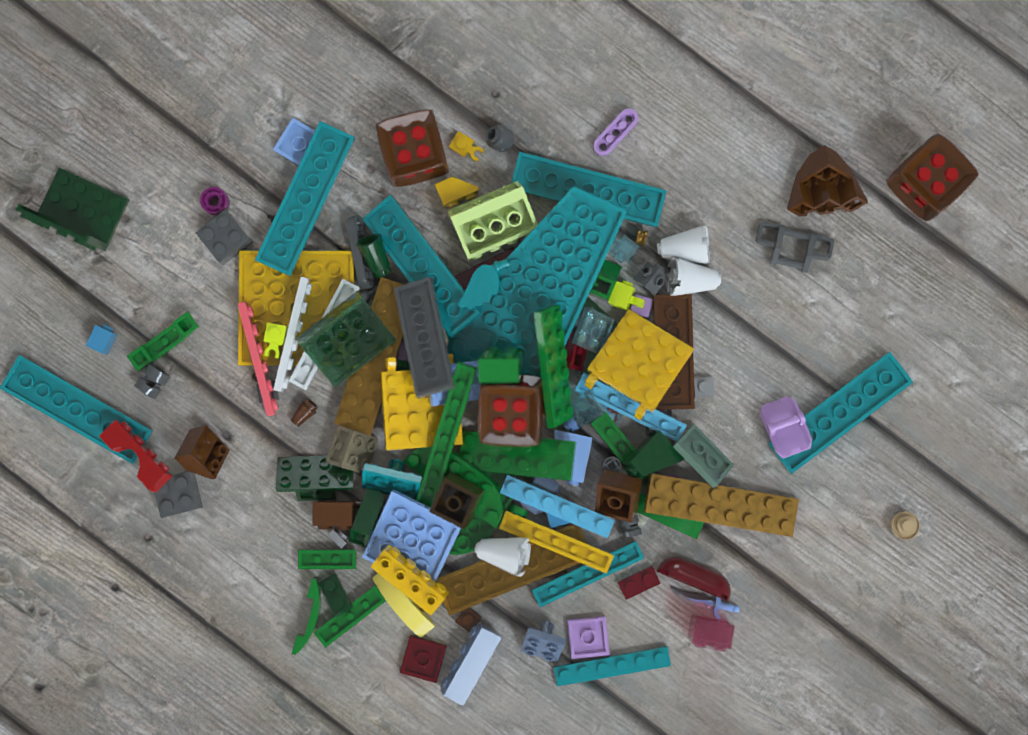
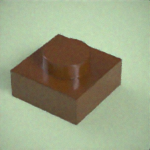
(468, 619)

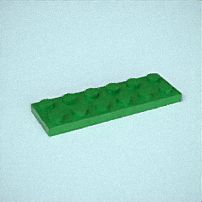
(553, 365)
(546, 460)

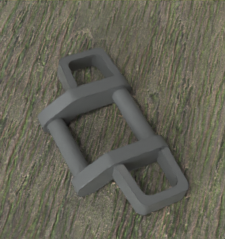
(809, 255)

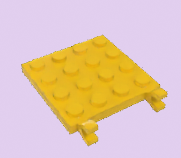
(639, 361)
(407, 419)

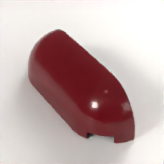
(696, 576)

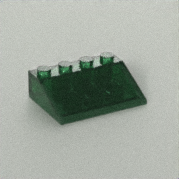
(345, 339)

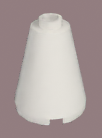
(687, 245)
(690, 278)
(505, 553)

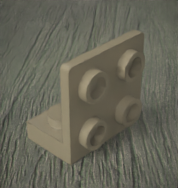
(351, 449)

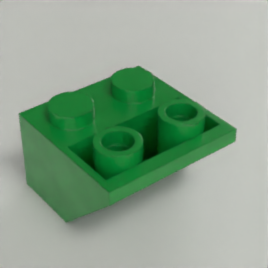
(605, 280)

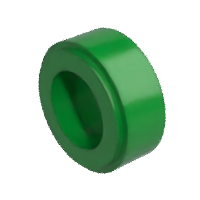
(517, 510)

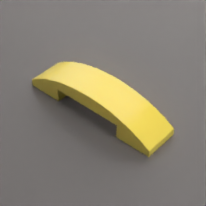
(404, 607)

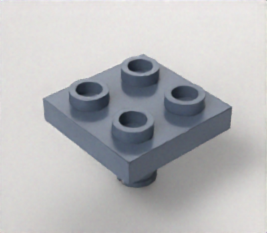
(543, 643)

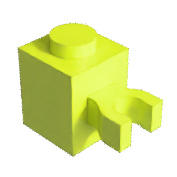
(623, 296)
(275, 336)

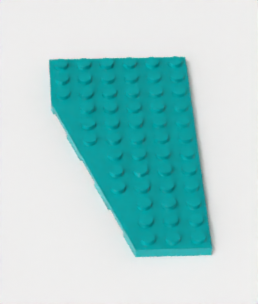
(547, 269)

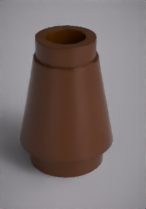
(305, 410)

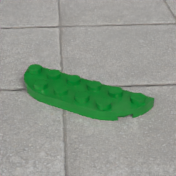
(490, 506)
(479, 528)

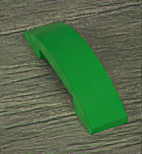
(163, 342)
(685, 526)
(313, 593)

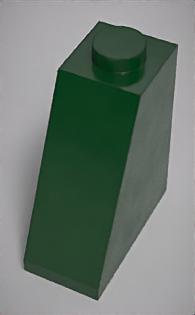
(652, 455)
(367, 517)

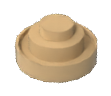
(905, 525)

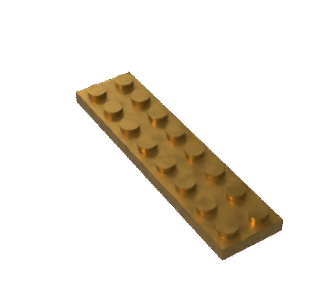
(363, 389)
(721, 505)
(485, 581)

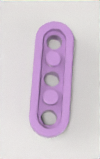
(619, 125)

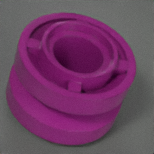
(208, 195)

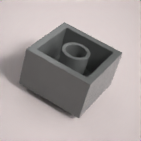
(224, 237)
(178, 495)

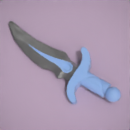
(704, 601)

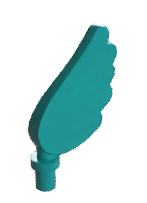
(482, 285)

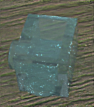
(624, 250)

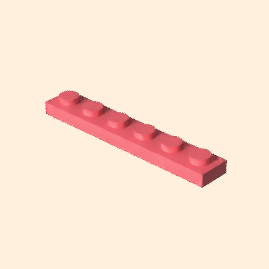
(256, 349)

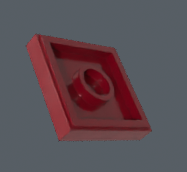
(423, 658)

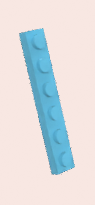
(619, 402)
(557, 506)

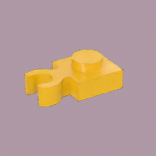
(463, 145)

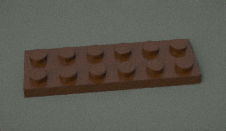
(676, 318)

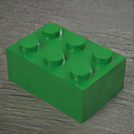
(500, 365)

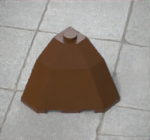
(825, 185)

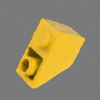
(455, 190)

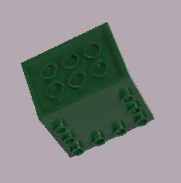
(78, 210)

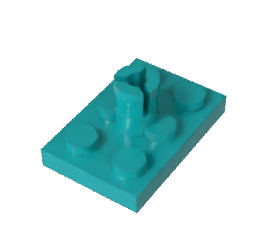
(391, 478)

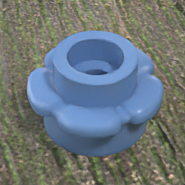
(571, 425)

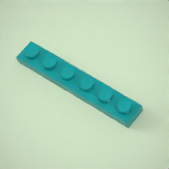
(585, 575)
(612, 666)

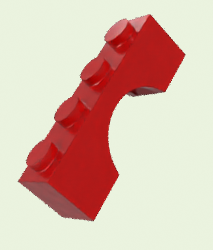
(151, 471)

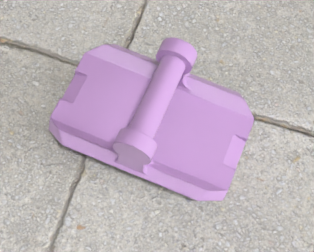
(786, 427)

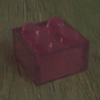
(711, 632)

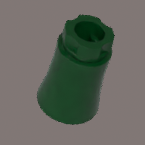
(375, 255)

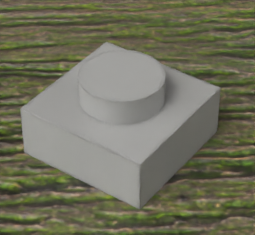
(703, 387)
(338, 537)

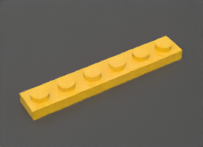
(556, 542)

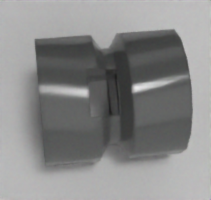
(157, 376)

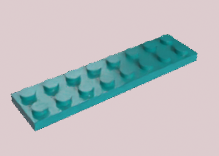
(555, 179)
(305, 198)
(419, 261)
(68, 404)
(849, 407)

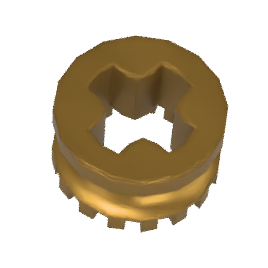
(641, 237)

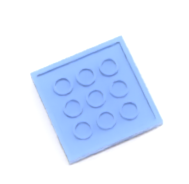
(414, 532)

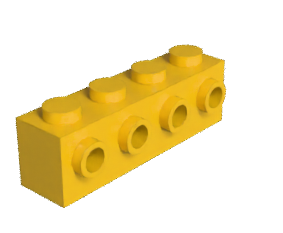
(409, 579)

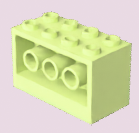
(484, 211)

